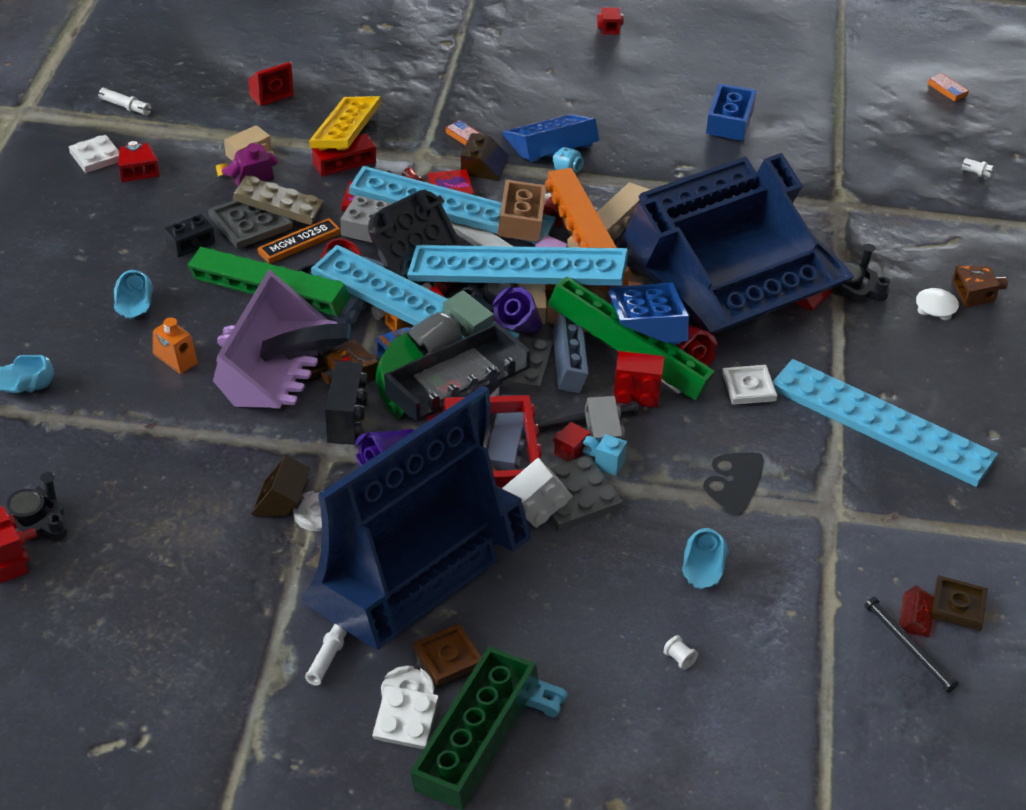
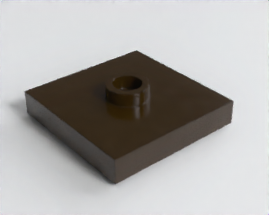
(959, 603)

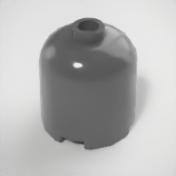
(435, 332)

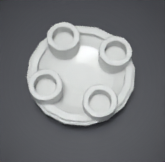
(937, 303)

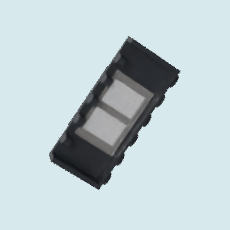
(456, 371)

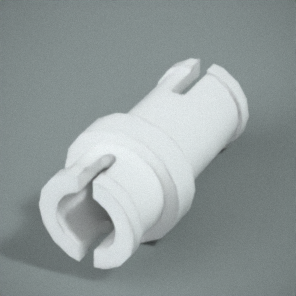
(978, 168)

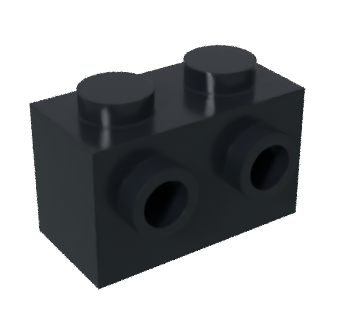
(189, 235)

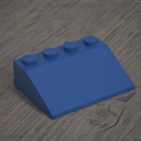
(552, 135)
(651, 310)

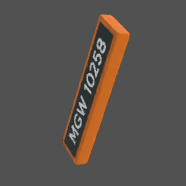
(298, 241)

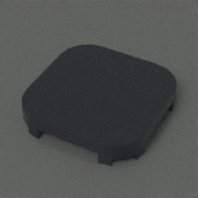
(408, 223)

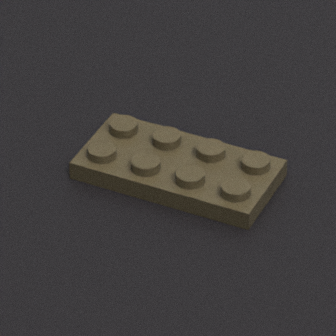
(278, 200)

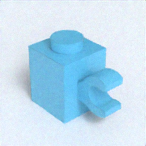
(608, 453)

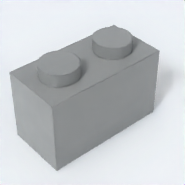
(603, 417)

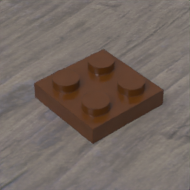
(447, 654)

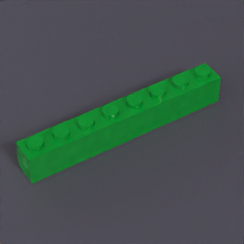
(246, 275)
(602, 322)

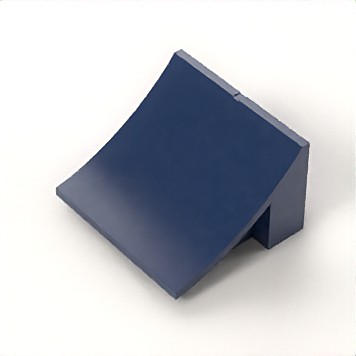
(731, 243)
(413, 526)

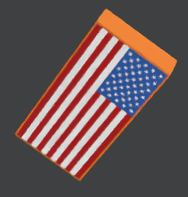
(948, 87)
(460, 131)

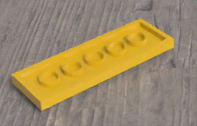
(345, 123)

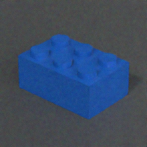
(731, 112)

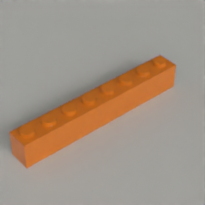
(579, 213)

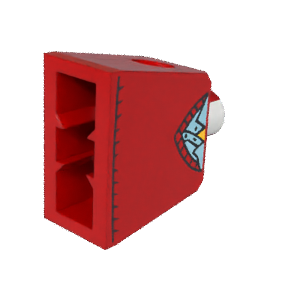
(137, 162)

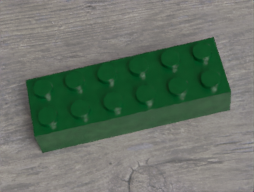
(474, 728)

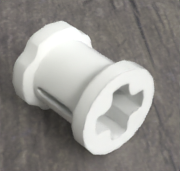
(680, 652)

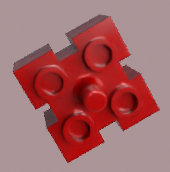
(12, 555)

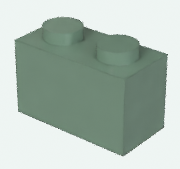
(469, 313)

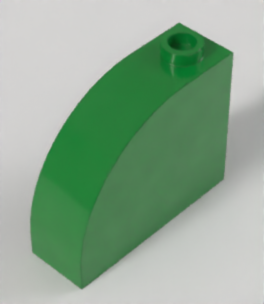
(397, 354)

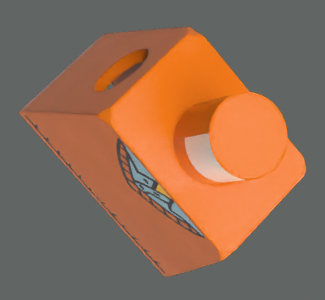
(174, 346)

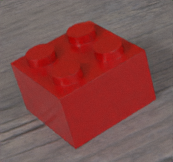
(638, 378)

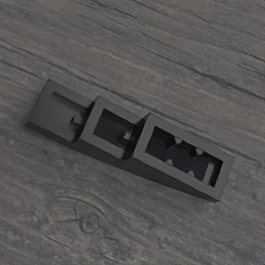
(308, 339)

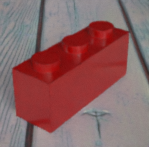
(332, 161)

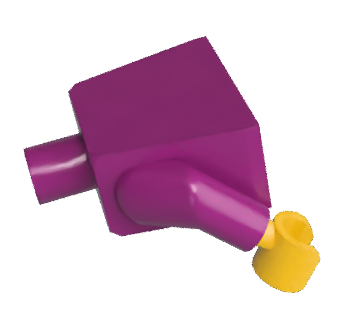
(250, 162)

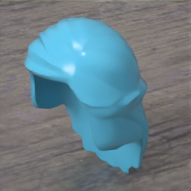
(132, 294)
(26, 374)
(704, 558)

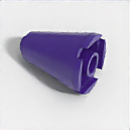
(517, 311)
(374, 443)

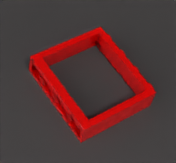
(512, 404)

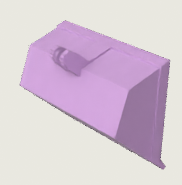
(241, 370)

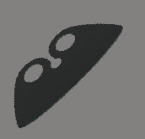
(738, 492)

